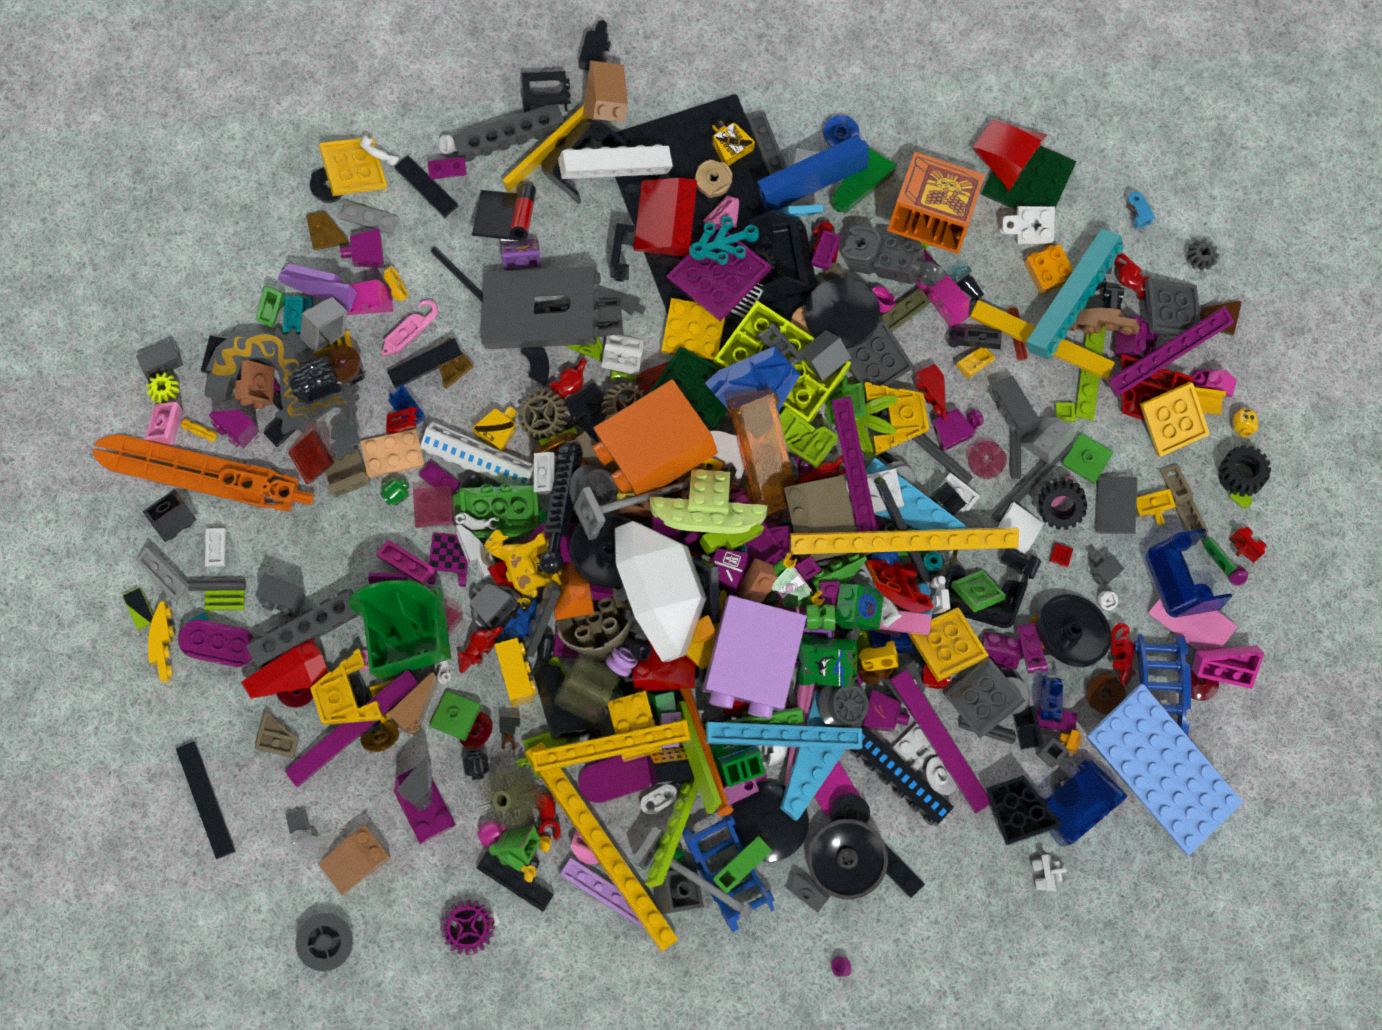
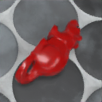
(1130, 276)
(570, 381)
(823, 471)
(478, 644)
(1123, 651)

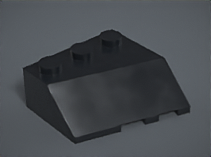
(1020, 810)

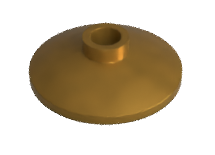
(380, 740)

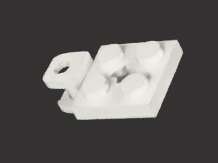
(1022, 227)

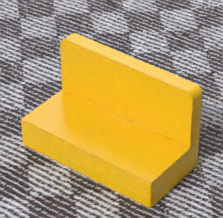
(1210, 400)

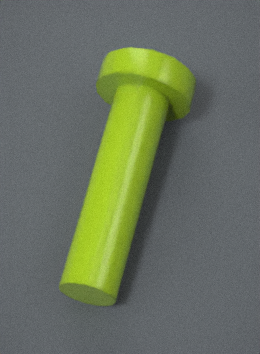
(621, 375)

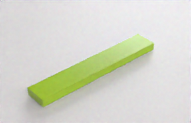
(699, 764)

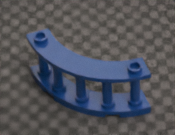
(1182, 686)
(701, 857)

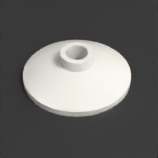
(939, 777)

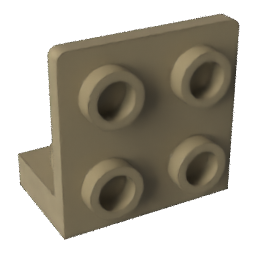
(346, 475)

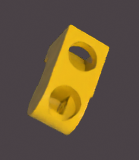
(879, 658)

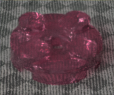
(995, 453)

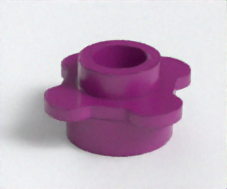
(975, 418)

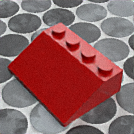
(666, 216)
(659, 675)

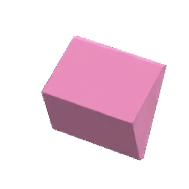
(164, 423)

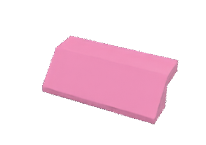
(1200, 630)

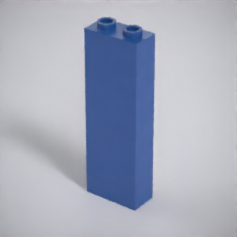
(814, 173)

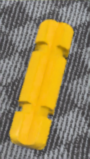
(199, 430)

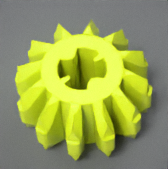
(161, 395)

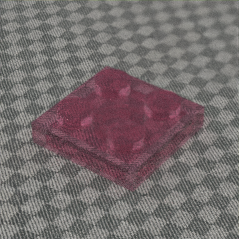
(433, 507)

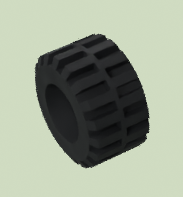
(1238, 483)
(1062, 518)

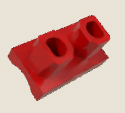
(1247, 545)

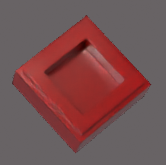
(1061, 555)

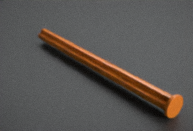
(724, 808)

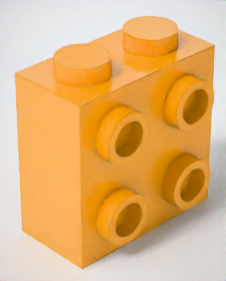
(1048, 268)

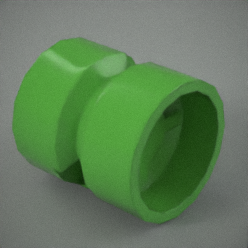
(820, 617)

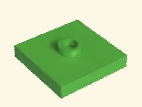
(1087, 458)
(978, 590)
(455, 715)

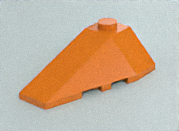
(575, 595)

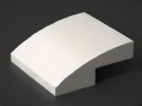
(622, 354)

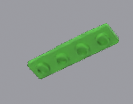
(784, 717)

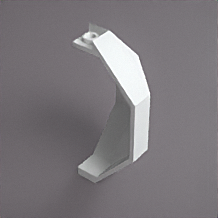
(660, 587)

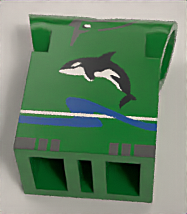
(827, 661)
(737, 762)

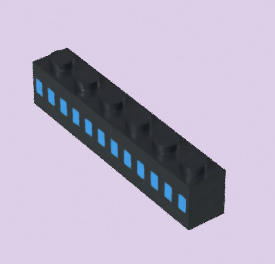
(902, 778)

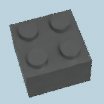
(280, 596)

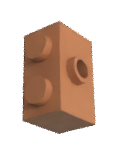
(757, 581)

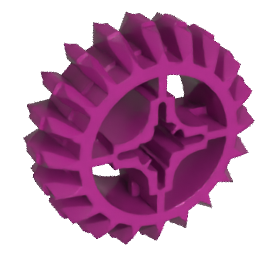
(473, 919)

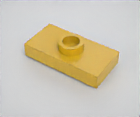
(975, 362)

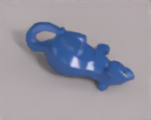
(519, 627)

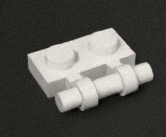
(939, 595)
(910, 744)

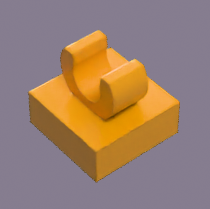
(1072, 742)

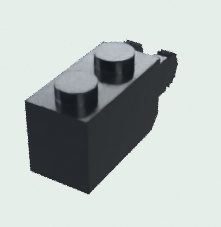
(595, 46)

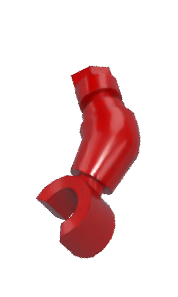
(548, 814)

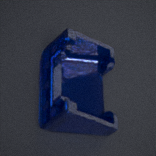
(1083, 802)

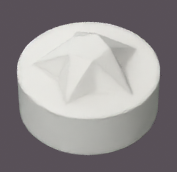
(446, 144)
(1107, 600)

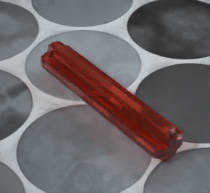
(1020, 347)

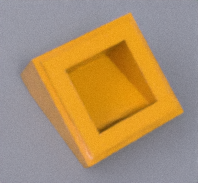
(704, 630)

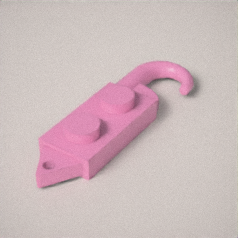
(408, 330)

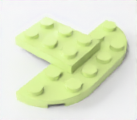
(708, 507)

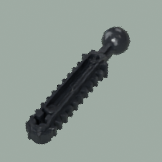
(560, 506)

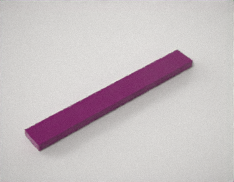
(1170, 351)
(854, 464)
(349, 732)
(940, 741)

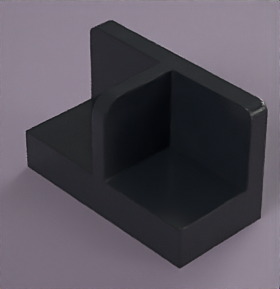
(948, 499)
(1028, 728)

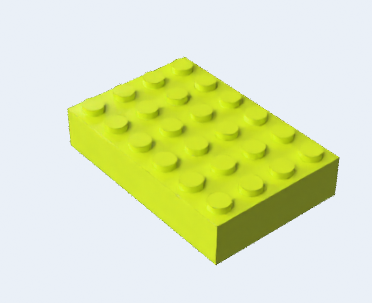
(809, 391)

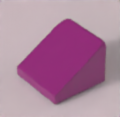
(600, 592)

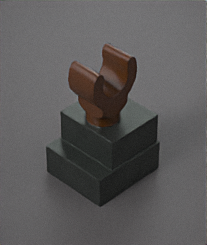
(508, 727)

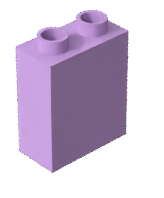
(753, 656)

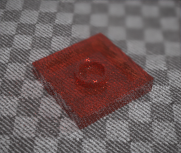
(311, 457)

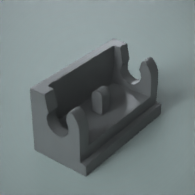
(159, 360)

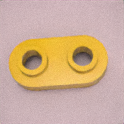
(396, 284)

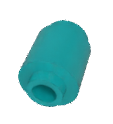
(933, 568)

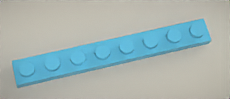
(783, 735)

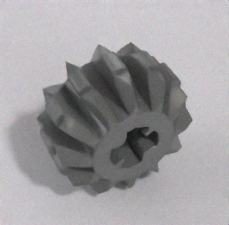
(1202, 261)

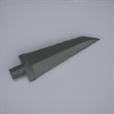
(628, 302)

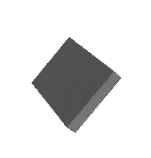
(1117, 505)

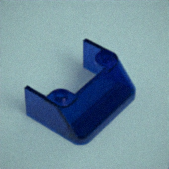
(1174, 579)

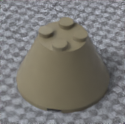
(598, 632)

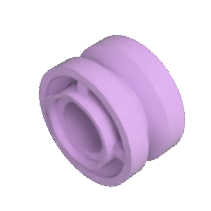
(621, 661)

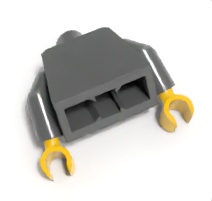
(493, 605)

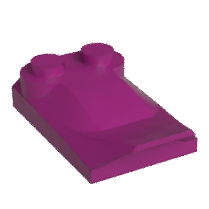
(427, 822)

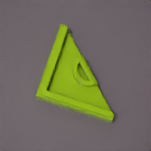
(592, 350)

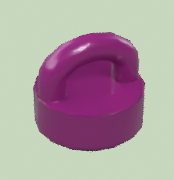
(803, 465)
(1238, 577)
(841, 966)

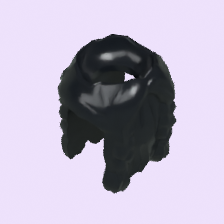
(314, 381)

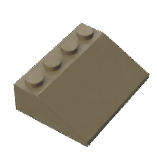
(821, 508)

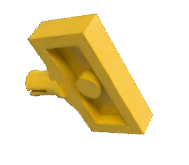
(1155, 505)

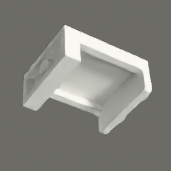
(544, 472)

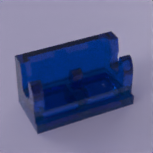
(402, 400)
(1051, 699)

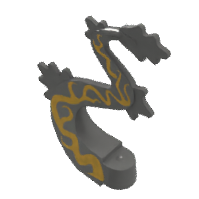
(285, 355)

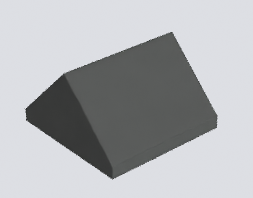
(825, 355)

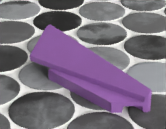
(318, 284)

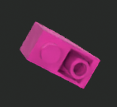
(1214, 380)

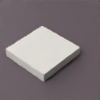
(1027, 524)

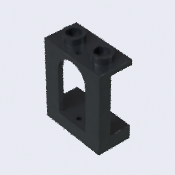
(545, 99)
(623, 235)

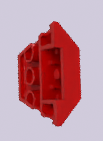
(1007, 149)
(1151, 387)
(898, 585)

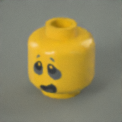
(1245, 422)

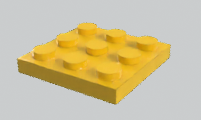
(351, 167)
(692, 329)
(1174, 419)
(950, 645)

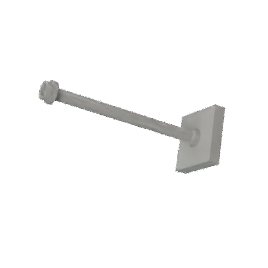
(591, 513)
(646, 854)

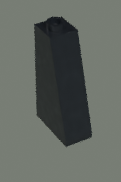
(561, 723)

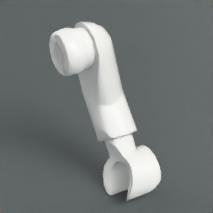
(366, 145)
(474, 524)
(443, 672)

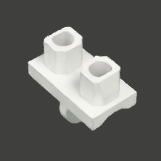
(1045, 864)

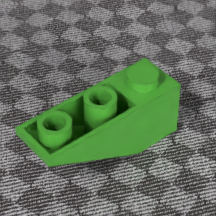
(839, 570)
(742, 864)

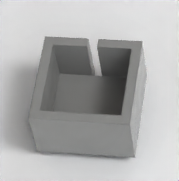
(326, 318)

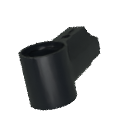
(1113, 297)
(1019, 561)

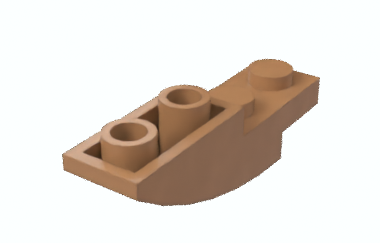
(1109, 319)

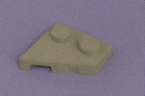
(275, 738)

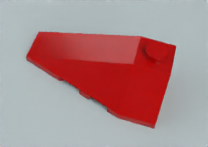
(291, 671)

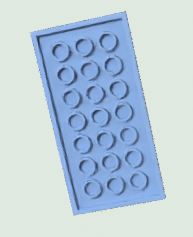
(1164, 769)

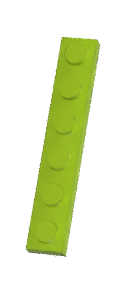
(1088, 382)
(672, 835)

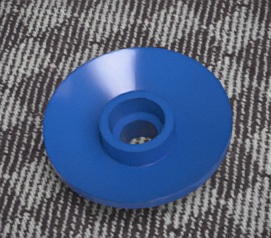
(839, 124)

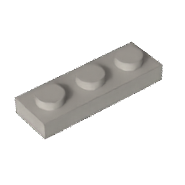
(369, 218)
(162, 572)

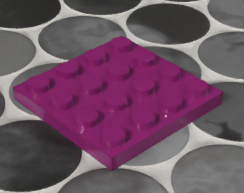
(719, 286)

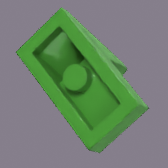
(269, 306)

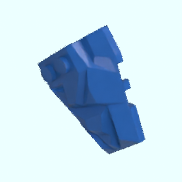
(755, 374)

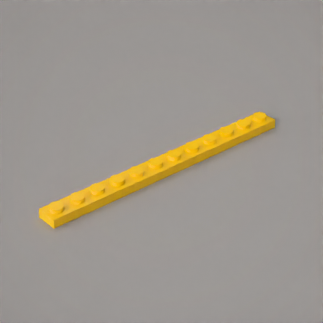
(904, 540)
(606, 854)

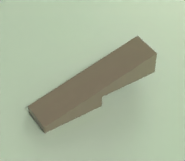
(1182, 495)

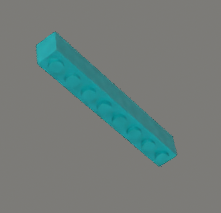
(1075, 294)

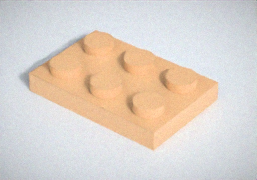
(392, 453)

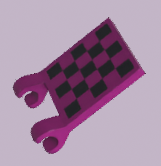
(447, 556)

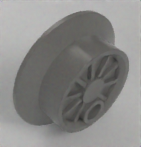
(599, 480)
(843, 706)
(324, 942)

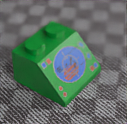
(859, 607)

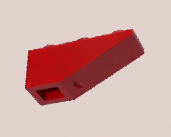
(932, 384)

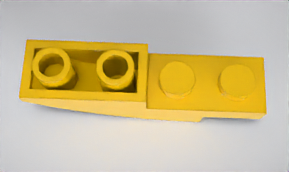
(159, 635)

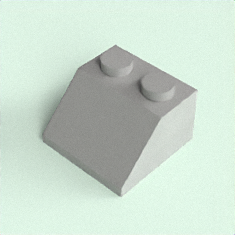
(1049, 438)

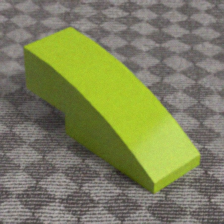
(714, 541)

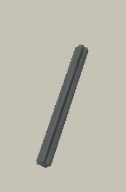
(940, 456)
(1032, 480)

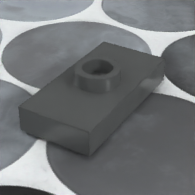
(808, 892)

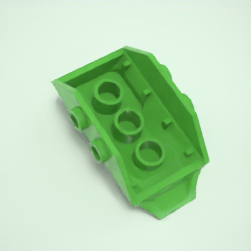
(513, 505)

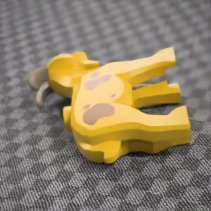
(520, 562)

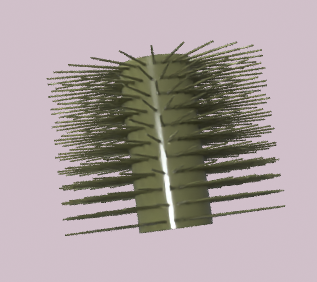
(587, 687)
(512, 796)

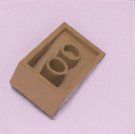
(606, 92)
(412, 709)
(354, 860)

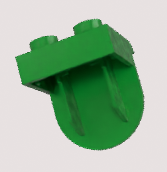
(402, 626)

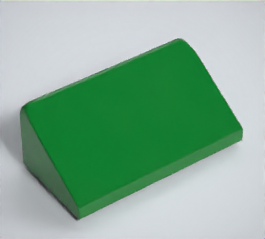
(1219, 556)

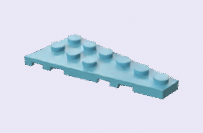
(918, 509)
(809, 769)

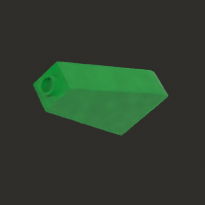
(862, 183)

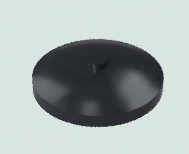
(843, 309)
(597, 557)
(1074, 630)
(761, 816)
(847, 859)

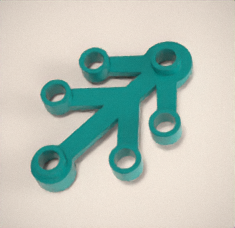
(721, 242)

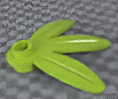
(874, 423)

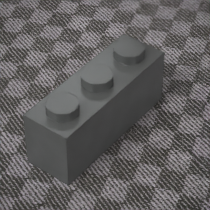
(1014, 406)

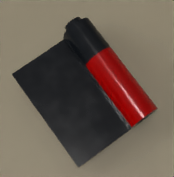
(505, 214)

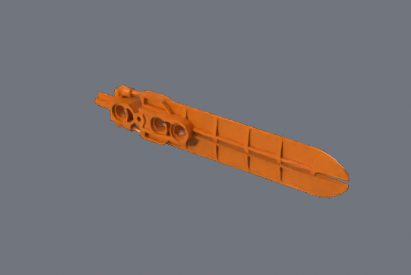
(236, 491)

